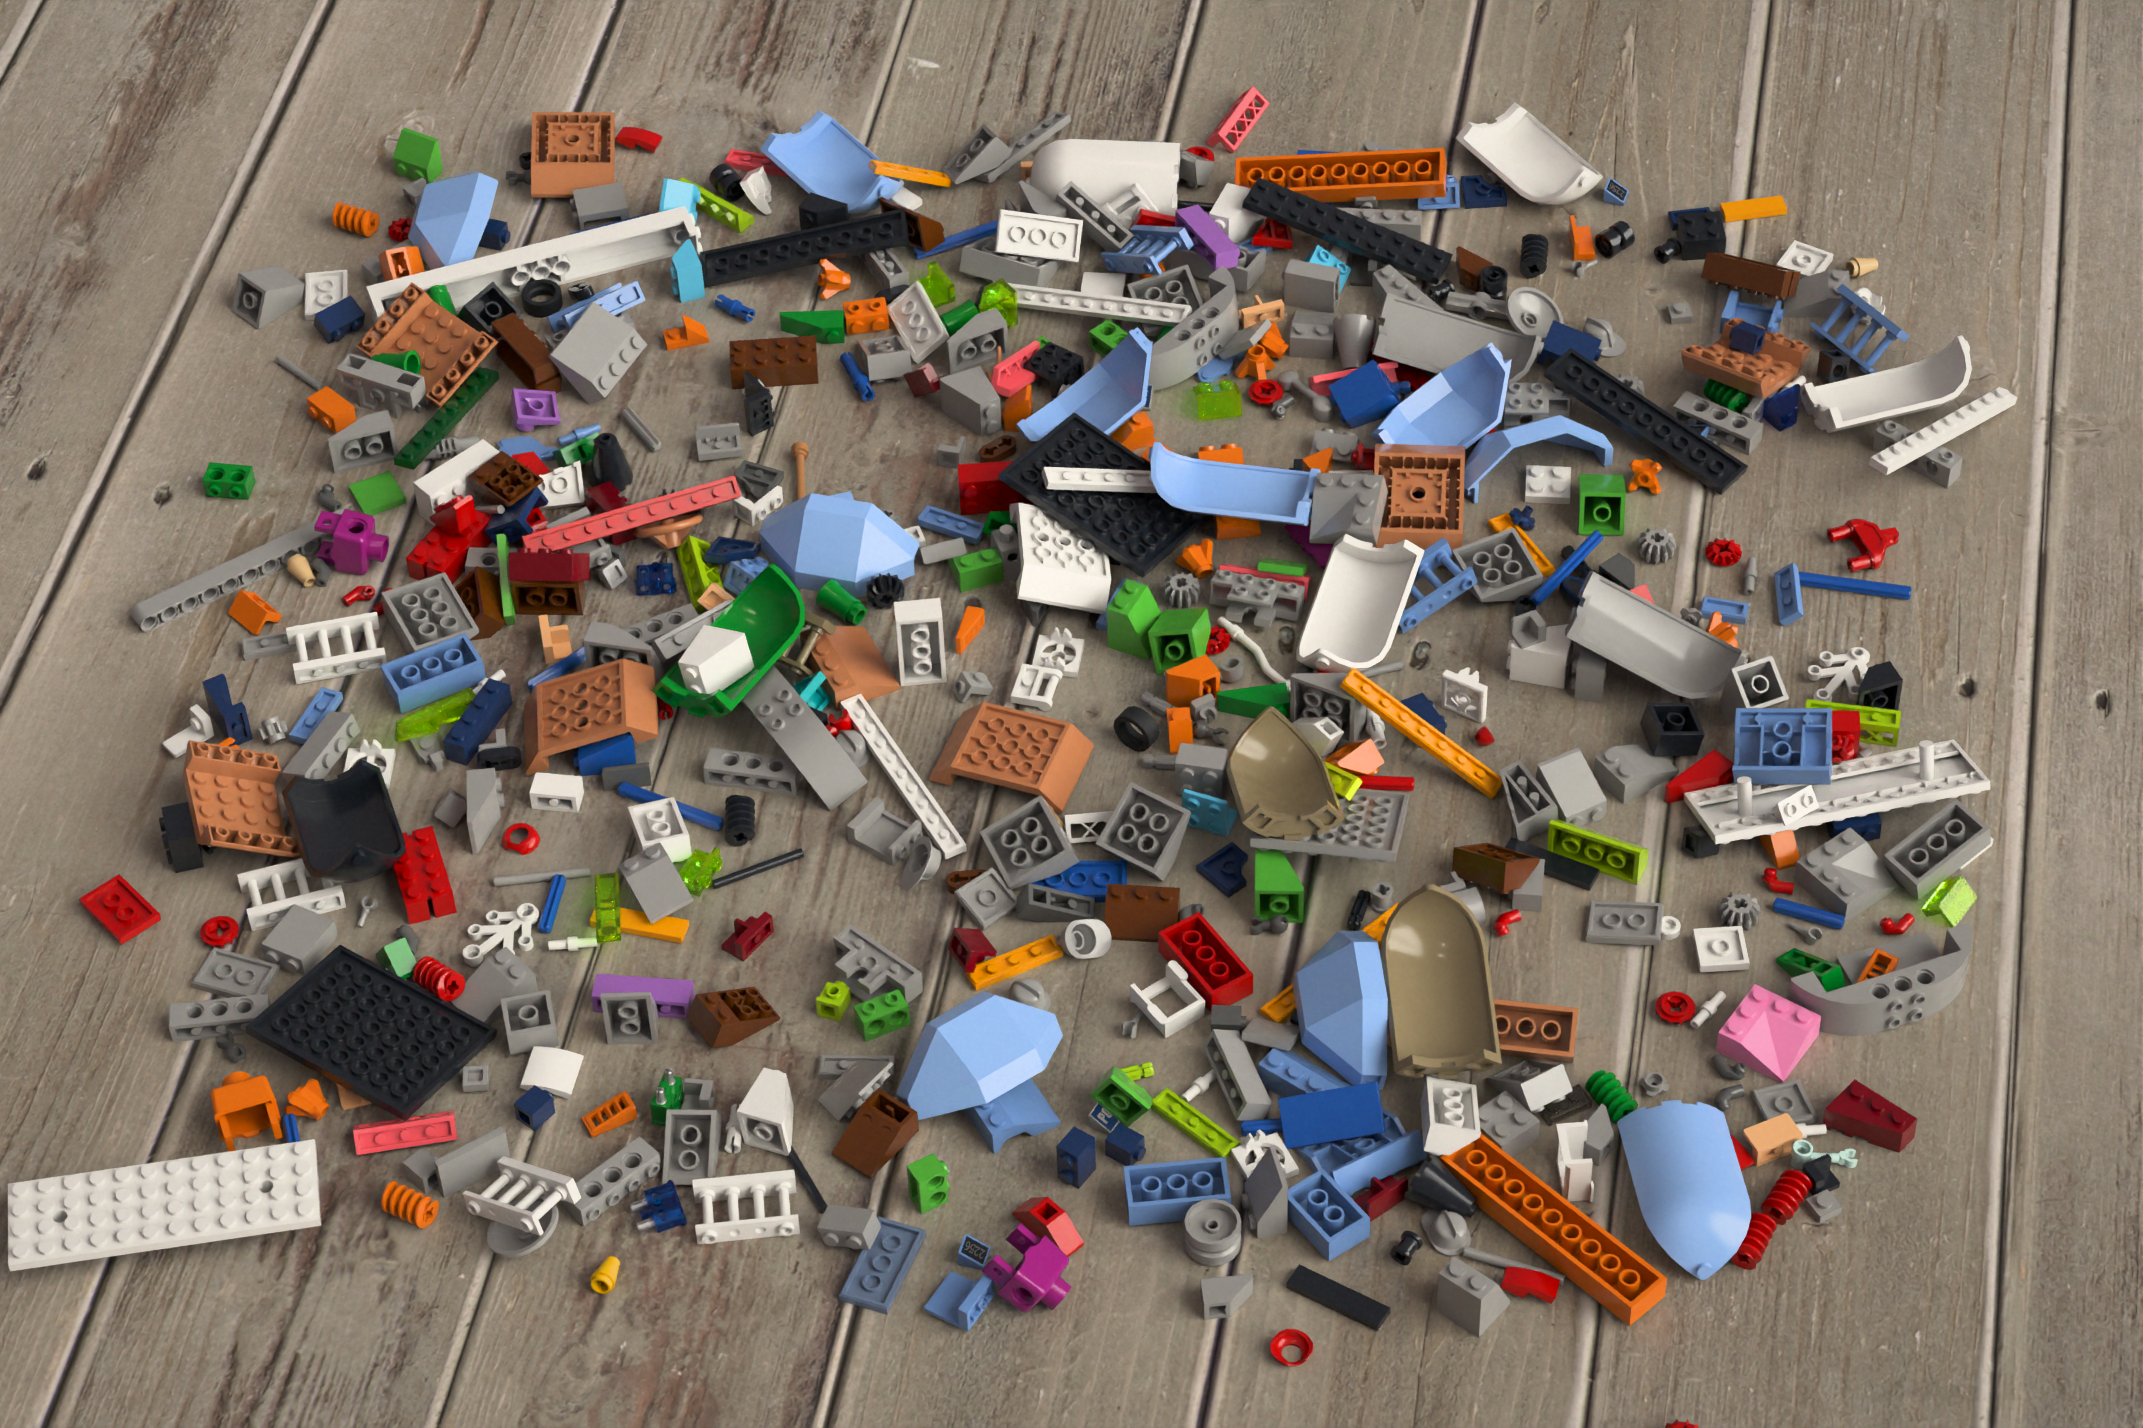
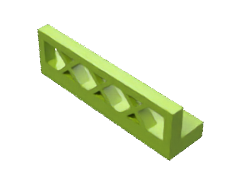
(722, 210)
(696, 571)
(1872, 720)

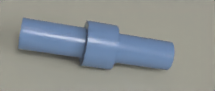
(578, 433)

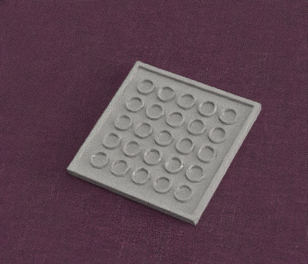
(1369, 829)

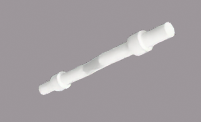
(1237, 633)

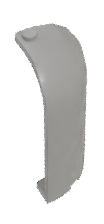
(1438, 338)
(1650, 640)

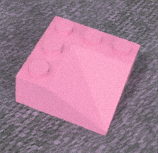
(1768, 1033)

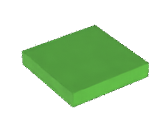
(377, 494)
(1283, 567)

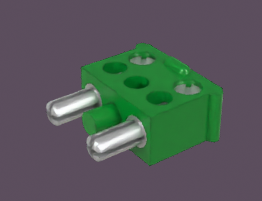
(667, 1096)

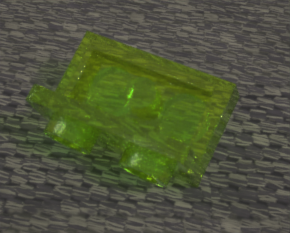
(700, 870)

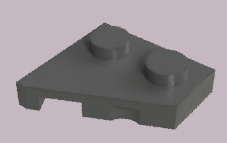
(758, 478)

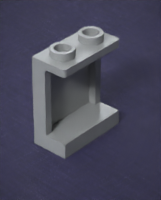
(599, 203)
(599, 551)
(883, 832)

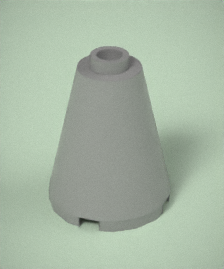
(1354, 339)

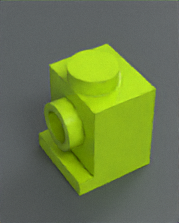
(836, 996)

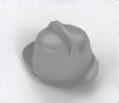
(1611, 343)
(854, 746)
(922, 863)
(1085, 939)
(1025, 991)
(1446, 1231)

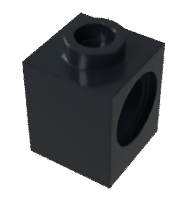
(1833, 365)

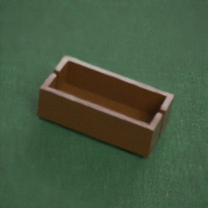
(1750, 275)
(525, 354)
(775, 361)

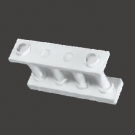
(339, 665)
(270, 914)
(523, 1177)
(741, 1187)

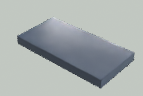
(884, 1267)

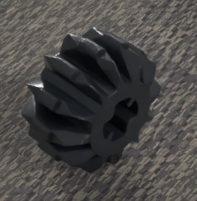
(884, 590)

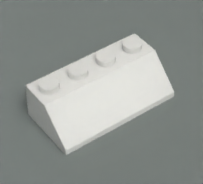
(1448, 1116)

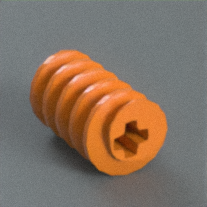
(355, 219)
(409, 1205)

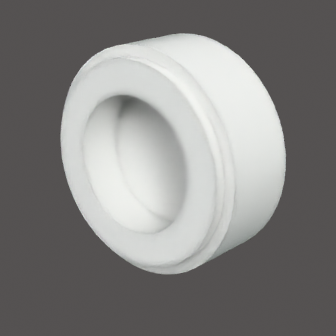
(1670, 928)

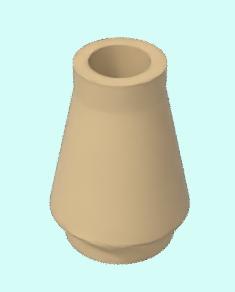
(1860, 266)
(300, 568)

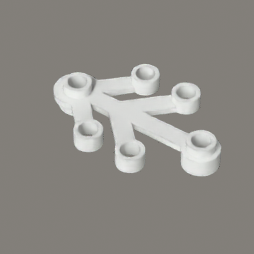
(1854, 658)
(524, 916)

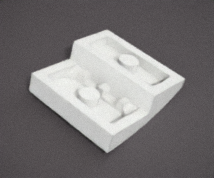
(1104, 283)
(552, 1070)

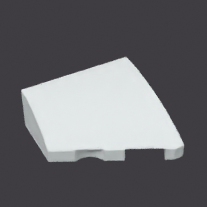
(758, 189)

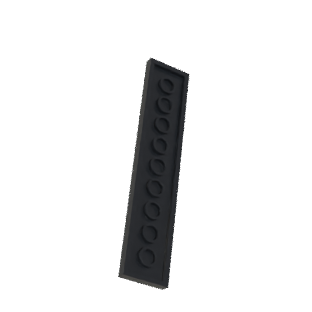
(1347, 231)
(804, 248)
(1645, 421)

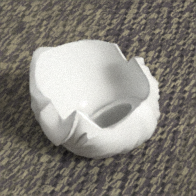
(1872, 299)

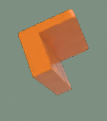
(1580, 241)
(253, 611)

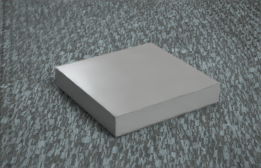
(1245, 339)
(987, 898)
(1271, 1034)
(1782, 1099)

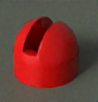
(1484, 737)

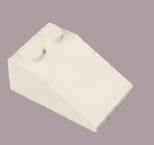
(663, 824)

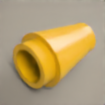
(605, 1276)

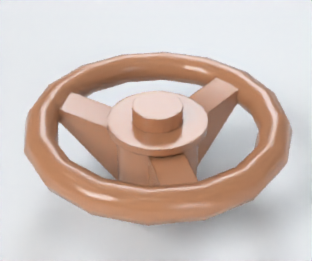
(669, 532)

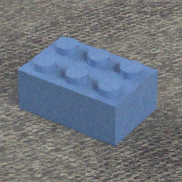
(1327, 1215)

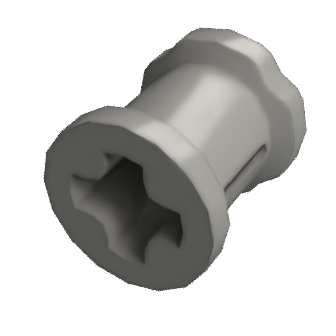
(1382, 897)

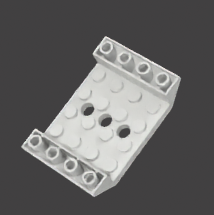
(1059, 572)

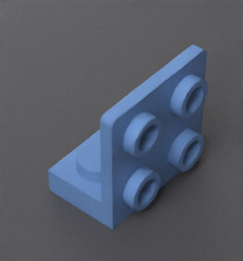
(1451, 200)
(743, 573)
(961, 1300)

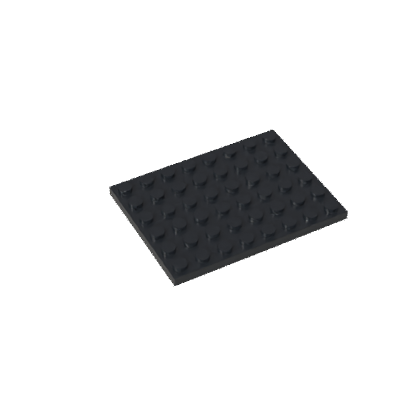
(1126, 525)
(371, 1032)

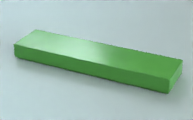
(507, 599)

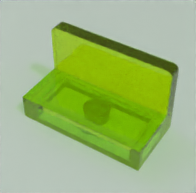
(938, 286)
(1951, 900)

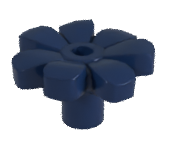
(1523, 517)

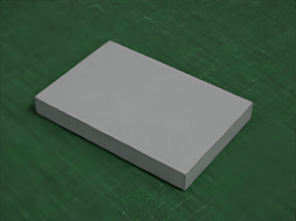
(1625, 922)
(235, 974)
(471, 1162)

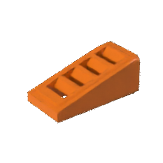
(970, 625)
(1883, 958)
(616, 1105)

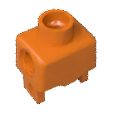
(244, 1108)

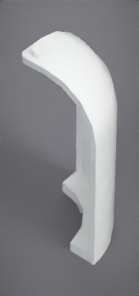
(1530, 158)
(1109, 169)
(1890, 391)
(1358, 605)

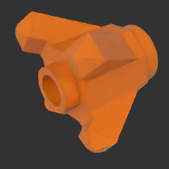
(832, 279)
(1273, 342)
(1255, 364)
(1644, 475)
(1197, 559)
(1722, 630)
(307, 1101)

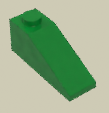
(825, 325)
(1253, 700)
(1799, 962)

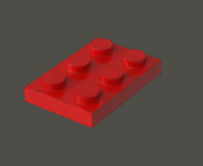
(120, 909)

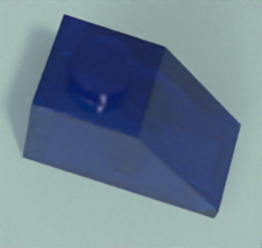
(1782, 408)

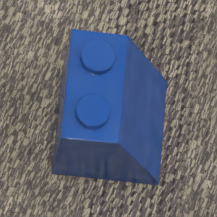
(1364, 395)
(605, 753)

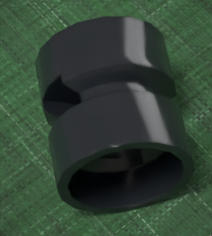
(726, 182)
(1614, 239)
(1494, 282)

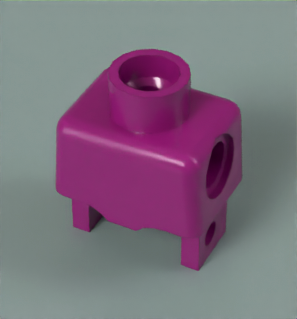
(353, 541)
(1035, 1276)

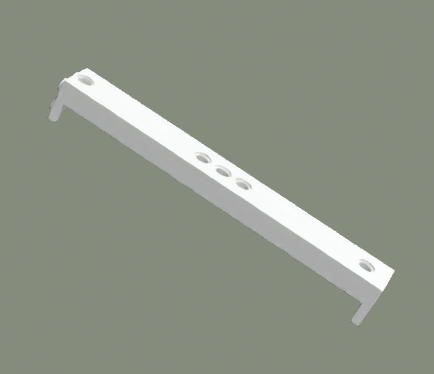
(556, 260)

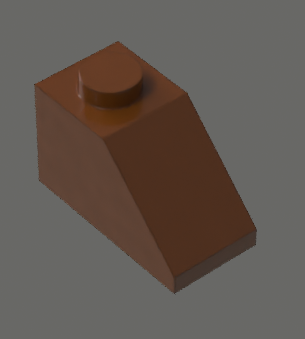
(1469, 268)

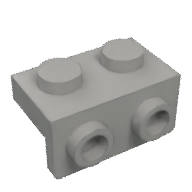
(718, 441)
(1341, 444)

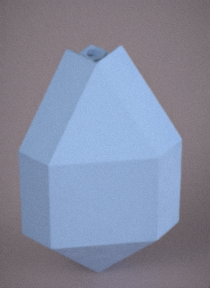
(452, 218)
(1104, 395)
(1453, 405)
(1556, 429)
(836, 540)
(1345, 1007)
(977, 1054)

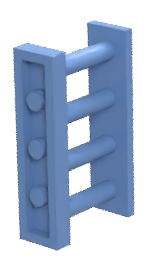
(1144, 237)
(613, 299)
(1863, 309)
(1433, 557)

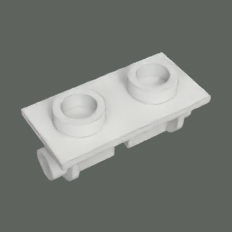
(1795, 806)

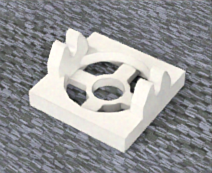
(1061, 641)
(1466, 705)
(371, 752)
(1254, 1145)

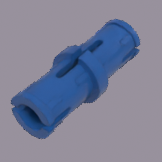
(734, 308)

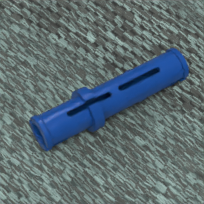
(860, 381)

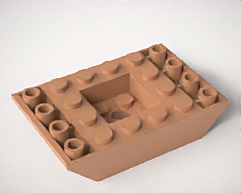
(571, 152)
(1435, 472)

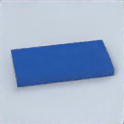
(1088, 878)
(1331, 1115)

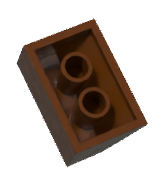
(922, 231)
(548, 597)
(483, 601)
(1493, 866)
(1140, 911)

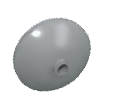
(1532, 311)
(514, 1242)

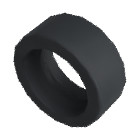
(538, 288)
(1143, 721)

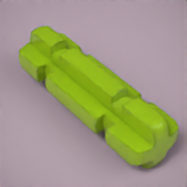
(1135, 1072)

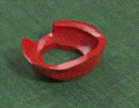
(527, 845)
(1291, 1337)

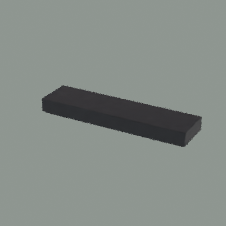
(1558, 865)
(1338, 1297)

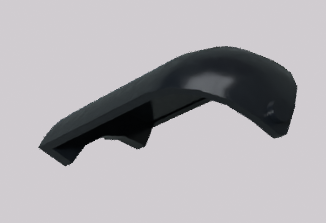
(345, 824)

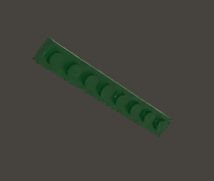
(446, 418)

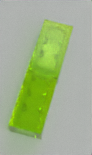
(429, 718)
(608, 907)

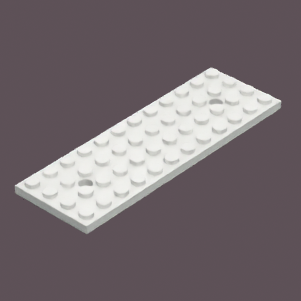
(1856, 789)
(163, 1205)

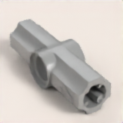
(1477, 305)

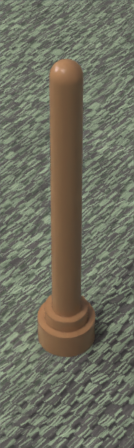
(800, 452)

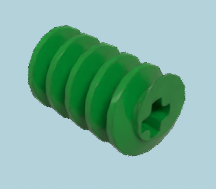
(1725, 396)
(1609, 1092)

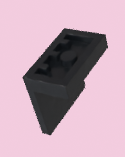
(1056, 365)
(757, 405)

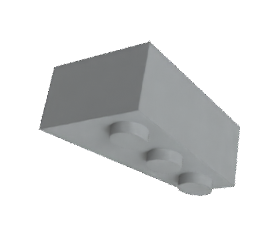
(1527, 801)

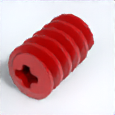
(438, 979)
(1786, 1196)
(1755, 1242)

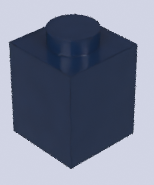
(495, 235)
(1747, 337)
(534, 1107)
(1125, 1145)

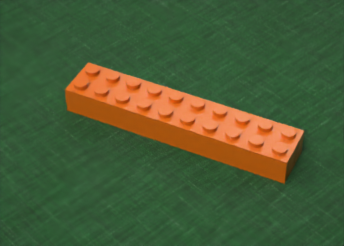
(1351, 174)
(1557, 1230)

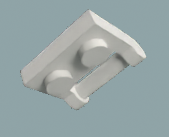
(1128, 214)
(1029, 683)

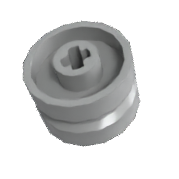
(1212, 1232)

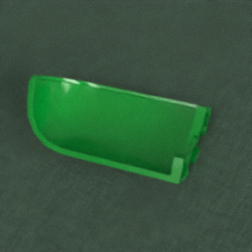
(771, 618)

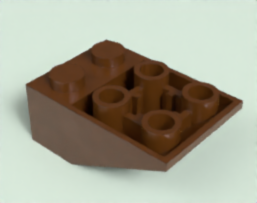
(503, 480)
(730, 1015)
(876, 1133)

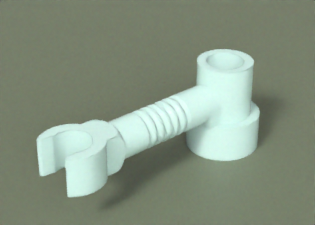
(1803, 1152)

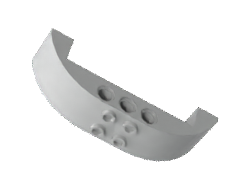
(1198, 336)
(803, 738)
(1892, 997)

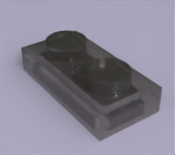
(1574, 1103)

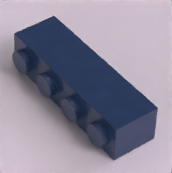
(477, 721)

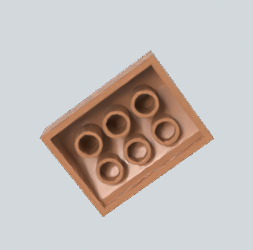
(850, 665)

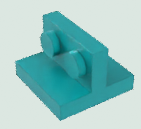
(811, 692)

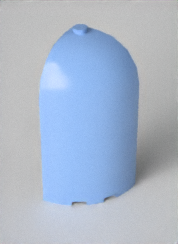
(831, 164)
(1232, 488)
(1688, 1182)

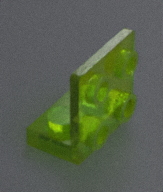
(1218, 400)

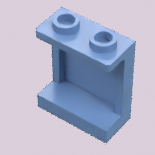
(1752, 313)

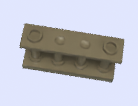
(818, 626)

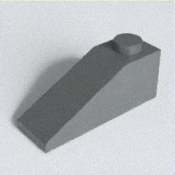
(1053, 905)

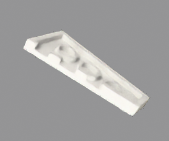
(563, 487)

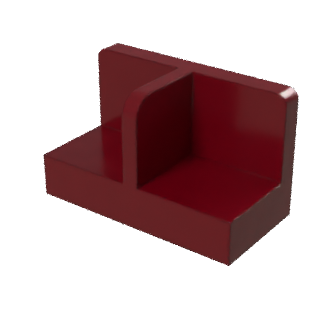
(923, 380)
(748, 935)
(970, 948)
(1382, 1196)

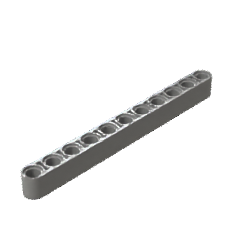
(228, 577)

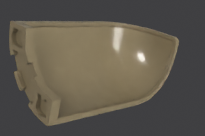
(1281, 780)
(1438, 987)

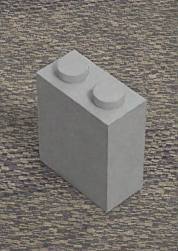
(1311, 286)
(299, 940)

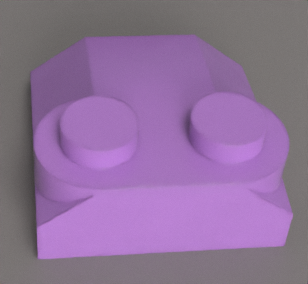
(533, 408)

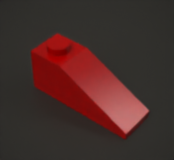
(1706, 773)

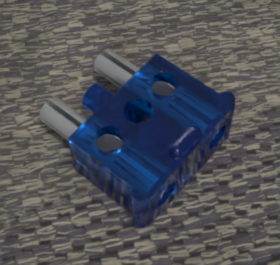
(655, 578)
(663, 1207)

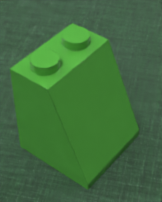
(1601, 504)
(1130, 619)
(1179, 637)
(1277, 887)

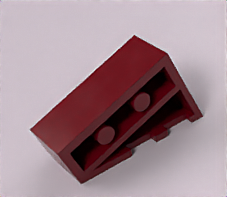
(604, 499)
(549, 565)
(1870, 1116)

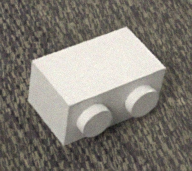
(556, 792)

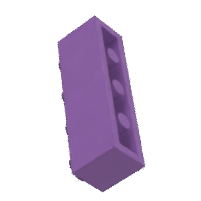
(1208, 238)
(671, 995)

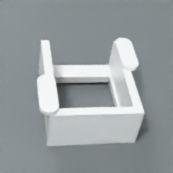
(1174, 979)
(1572, 1168)

